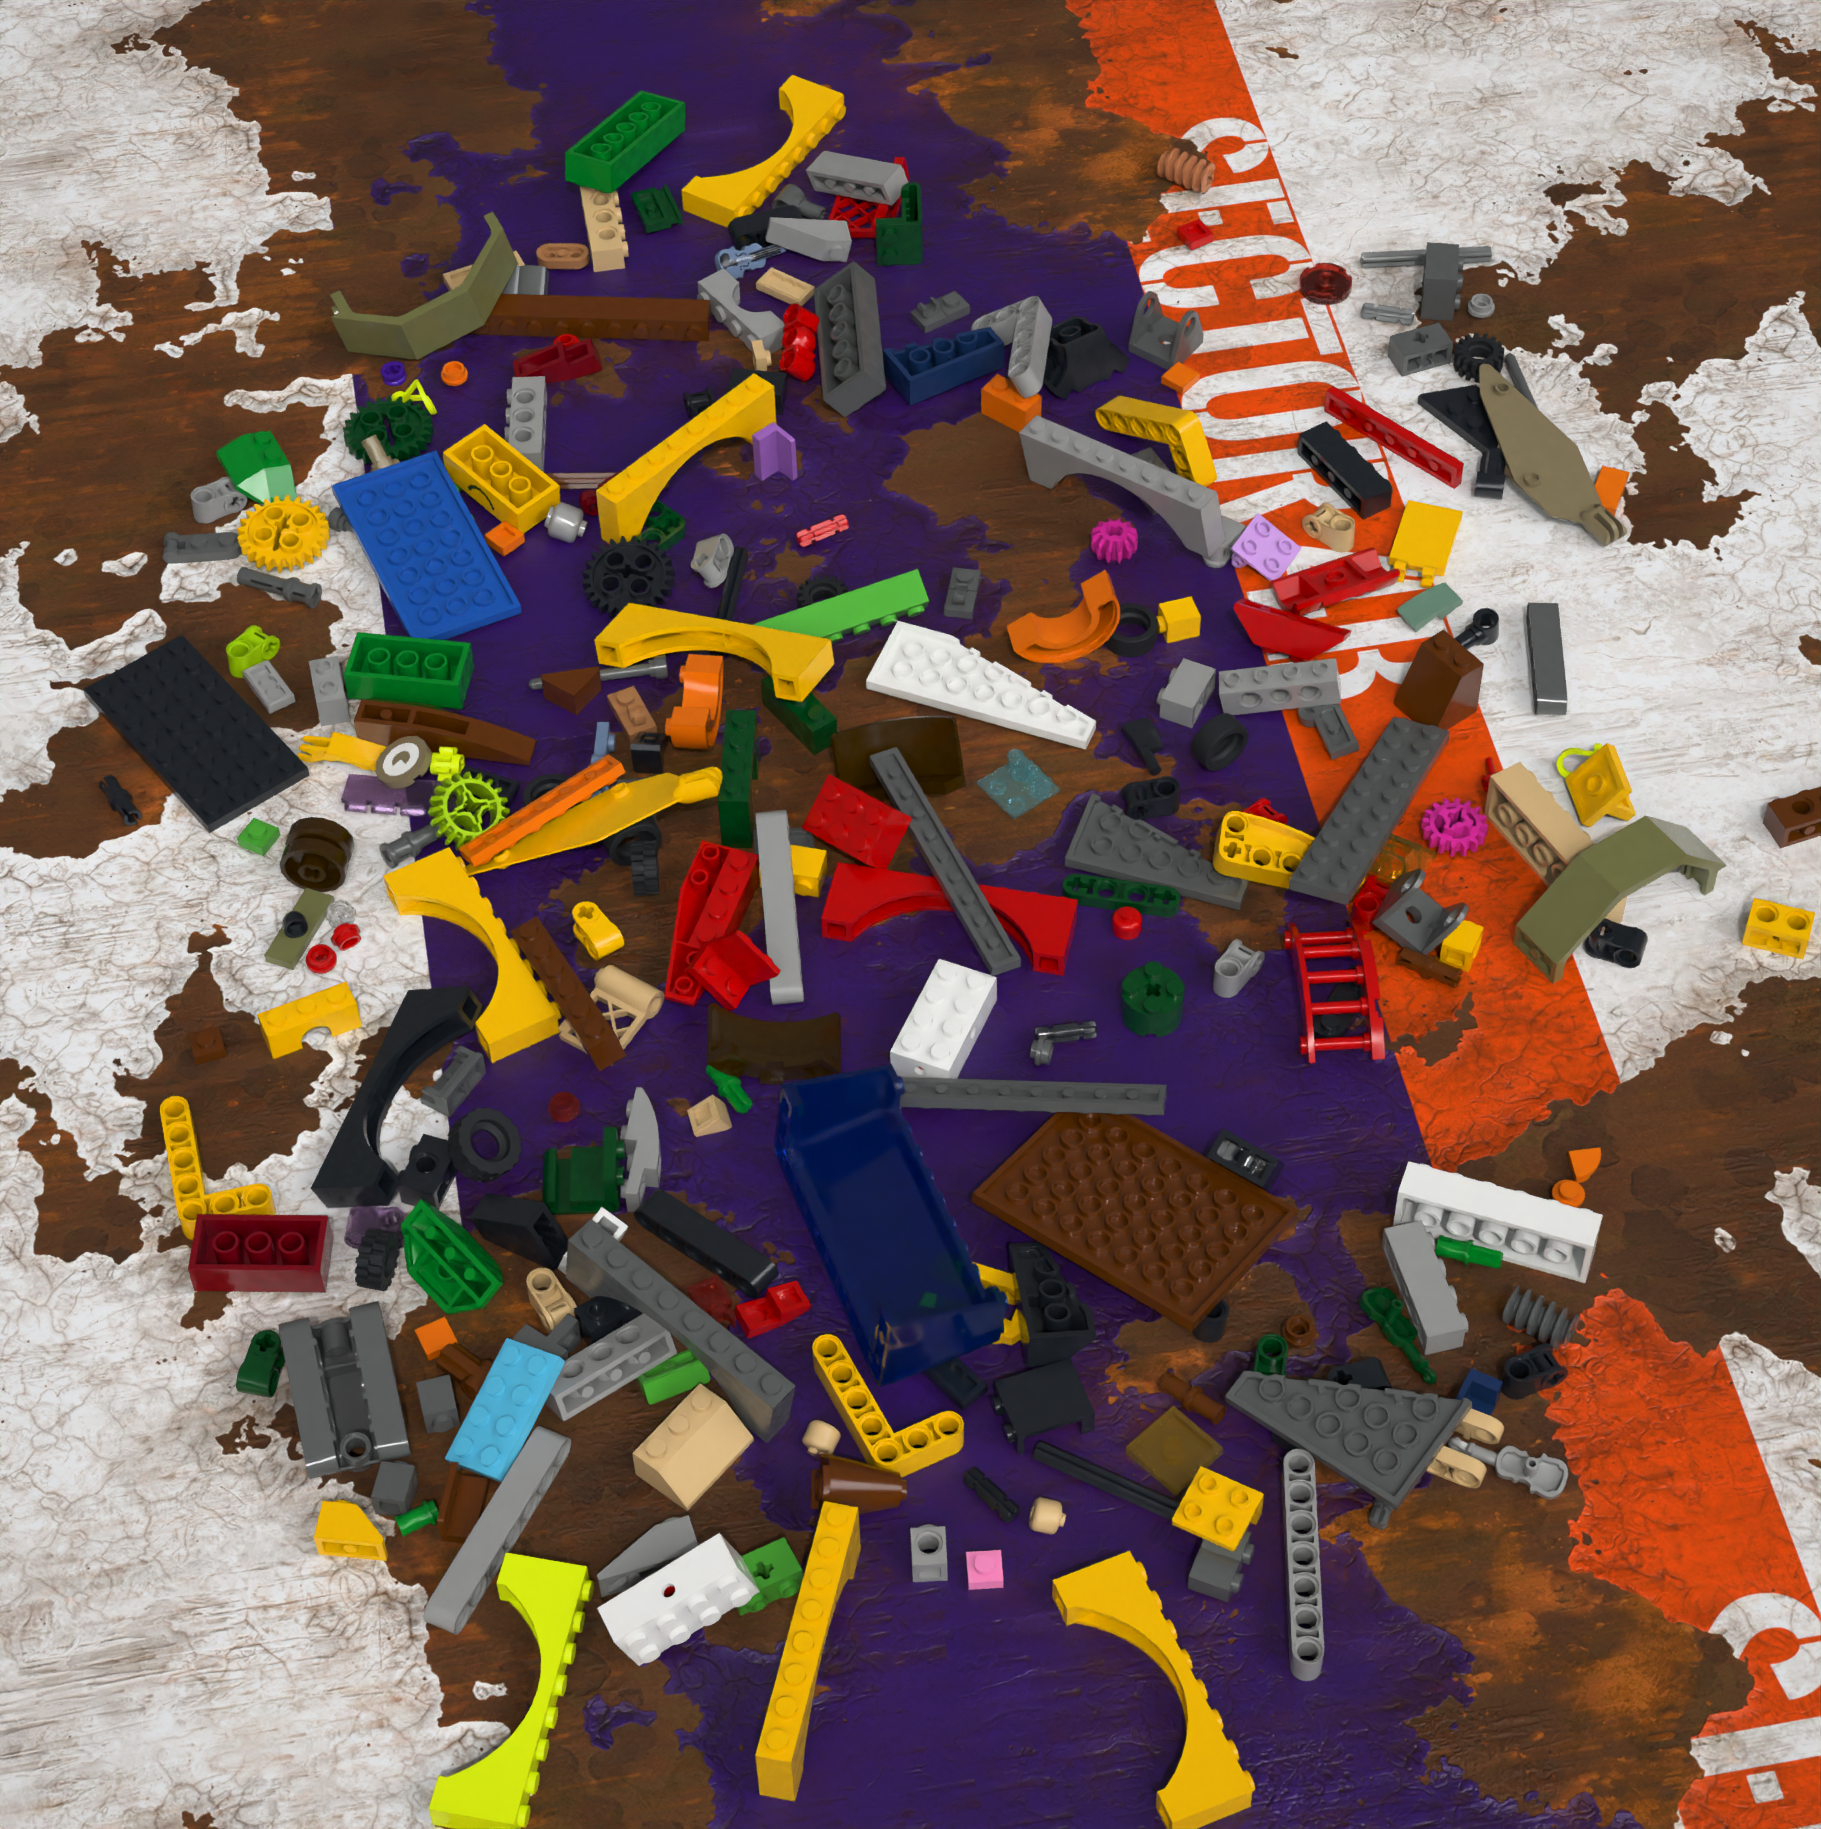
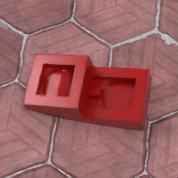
(775, 1309)

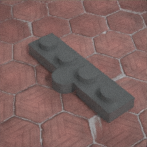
(1332, 728)

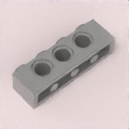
(527, 418)
(1280, 687)
(609, 1365)

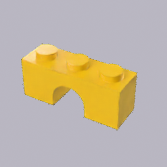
(288, 1023)

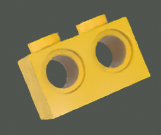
(1778, 928)

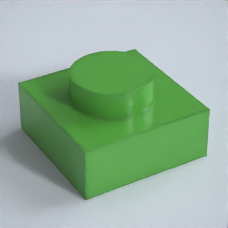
(258, 836)

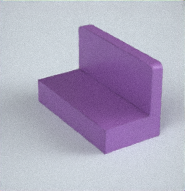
(774, 452)

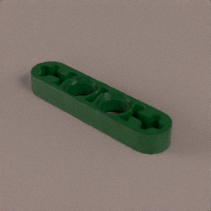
(1122, 890)

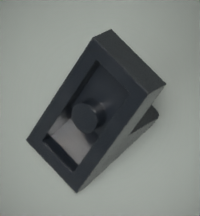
(648, 752)

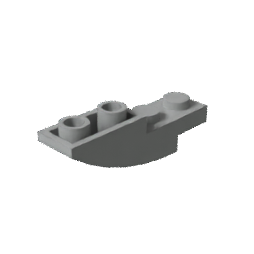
(642, 1149)

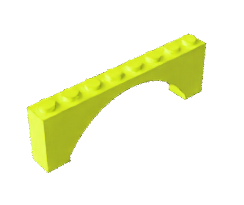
(499, 1786)

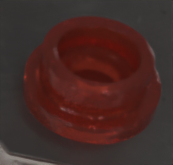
(564, 1100)

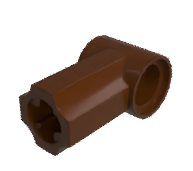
(463, 1368)

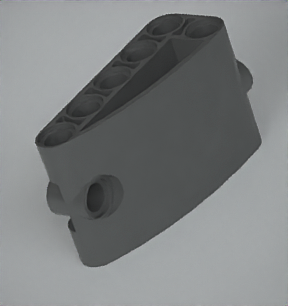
(344, 1391)

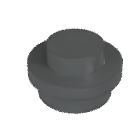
(1042, 1050)

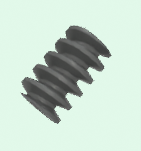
(1540, 1318)

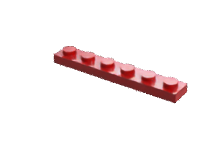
(1394, 437)

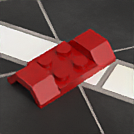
(1332, 582)

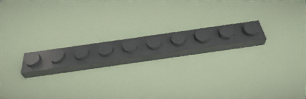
(945, 862)
(1034, 1096)

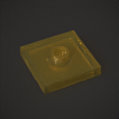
(1174, 1450)

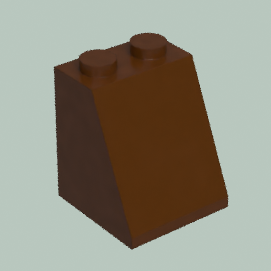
(1441, 683)

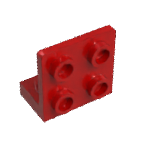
(730, 967)

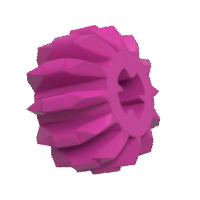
(1114, 540)

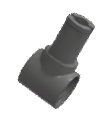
(794, 196)

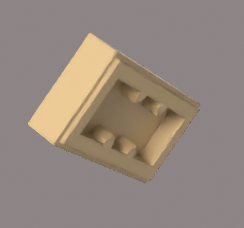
(785, 287)

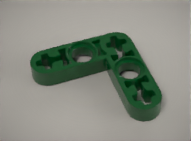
(659, 526)

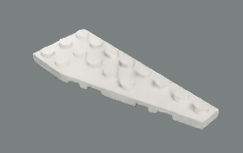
(947, 676)

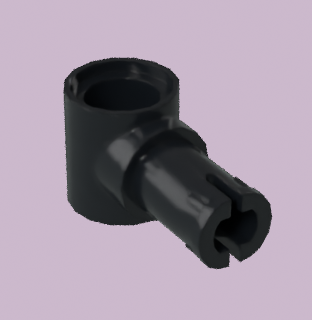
(1476, 634)

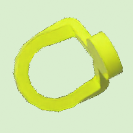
(422, 397)
(1560, 767)

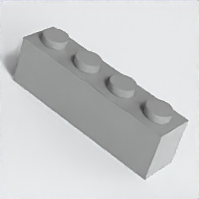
(857, 177)
(1424, 1287)

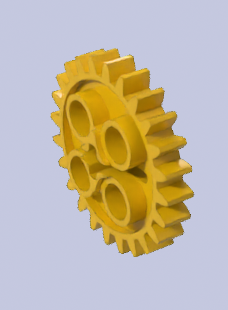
(283, 534)

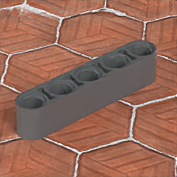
(1546, 659)

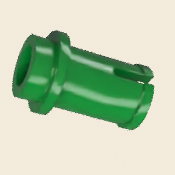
(417, 1518)

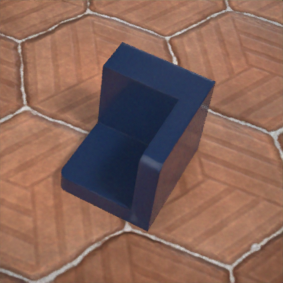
(1481, 1390)

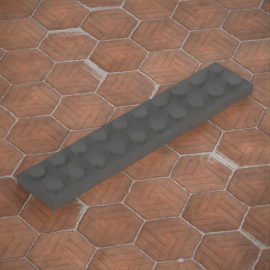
(1369, 811)

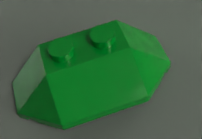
(258, 467)
(448, 1261)

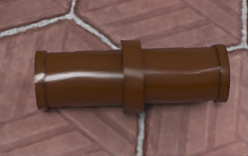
(1430, 967)
(1193, 1398)

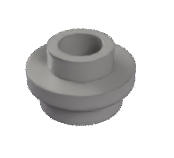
(1481, 306)

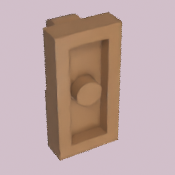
(631, 712)

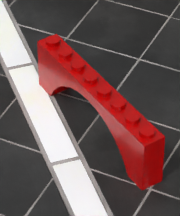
(869, 895)

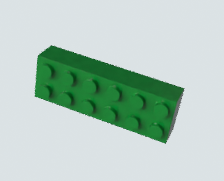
(625, 142)

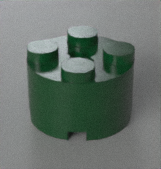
(1152, 1000)

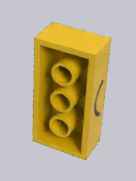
(501, 479)

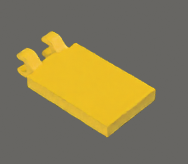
(1425, 540)

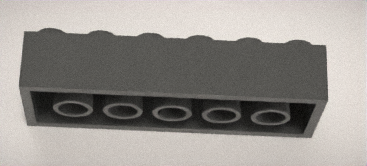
(849, 339)

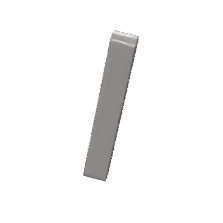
(779, 906)
(497, 1530)
(1299, 1577)

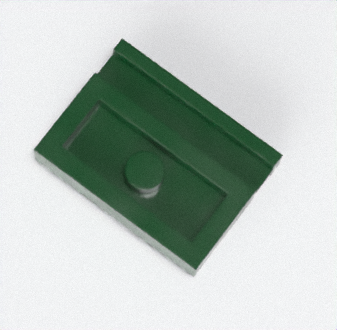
(656, 209)

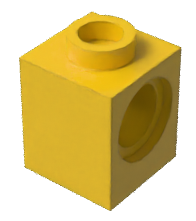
(1462, 945)

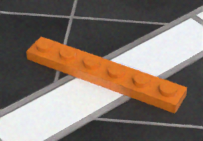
(534, 815)

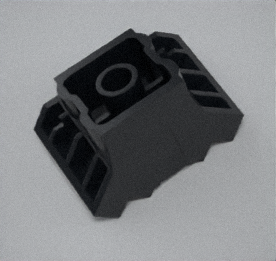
(1080, 356)

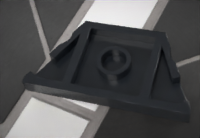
(1463, 413)

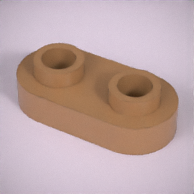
(563, 256)

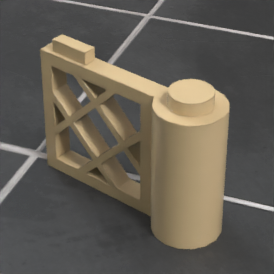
(626, 995)

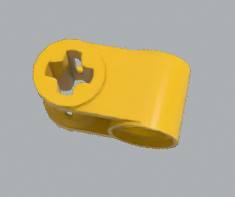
(595, 930)

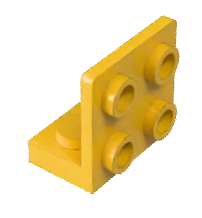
(1218, 1509)

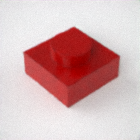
(1195, 234)

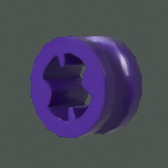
(399, 375)

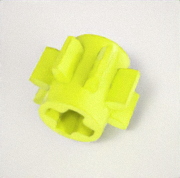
(446, 763)

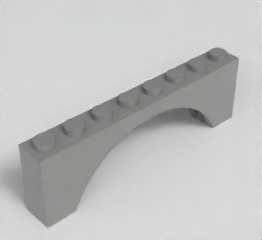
(1185, 505)

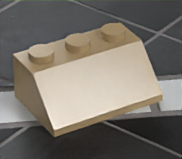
(692, 1447)

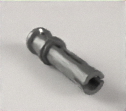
(291, 588)
(409, 844)

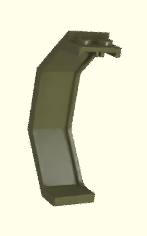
(439, 319)
(1601, 879)

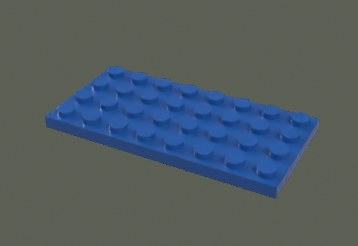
(426, 549)

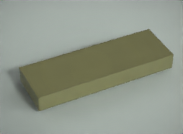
(288, 951)

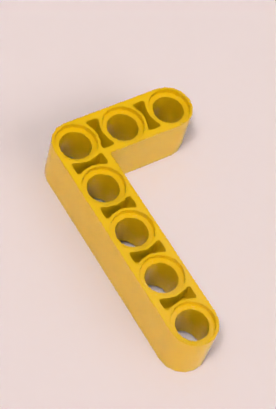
(1167, 425)
(188, 1175)
(871, 1419)

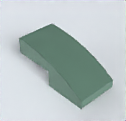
(1425, 606)

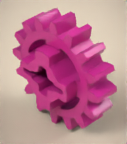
(1454, 827)

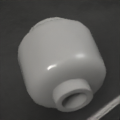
(565, 522)

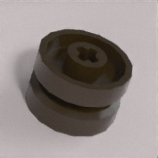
(317, 854)

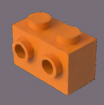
(1004, 403)

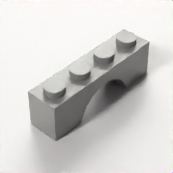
(749, 326)

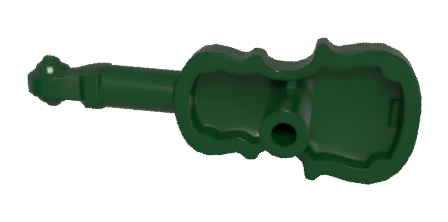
(1386, 1309)

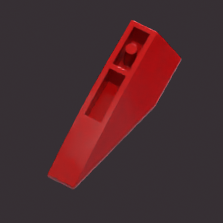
(708, 907)

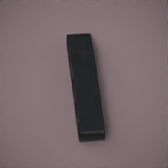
(706, 1243)

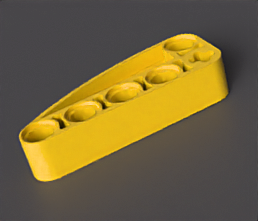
(1263, 841)

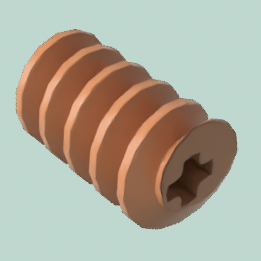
(1185, 171)

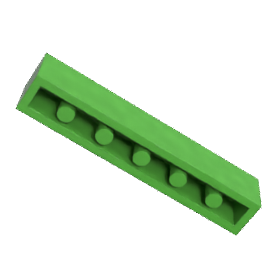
(856, 609)

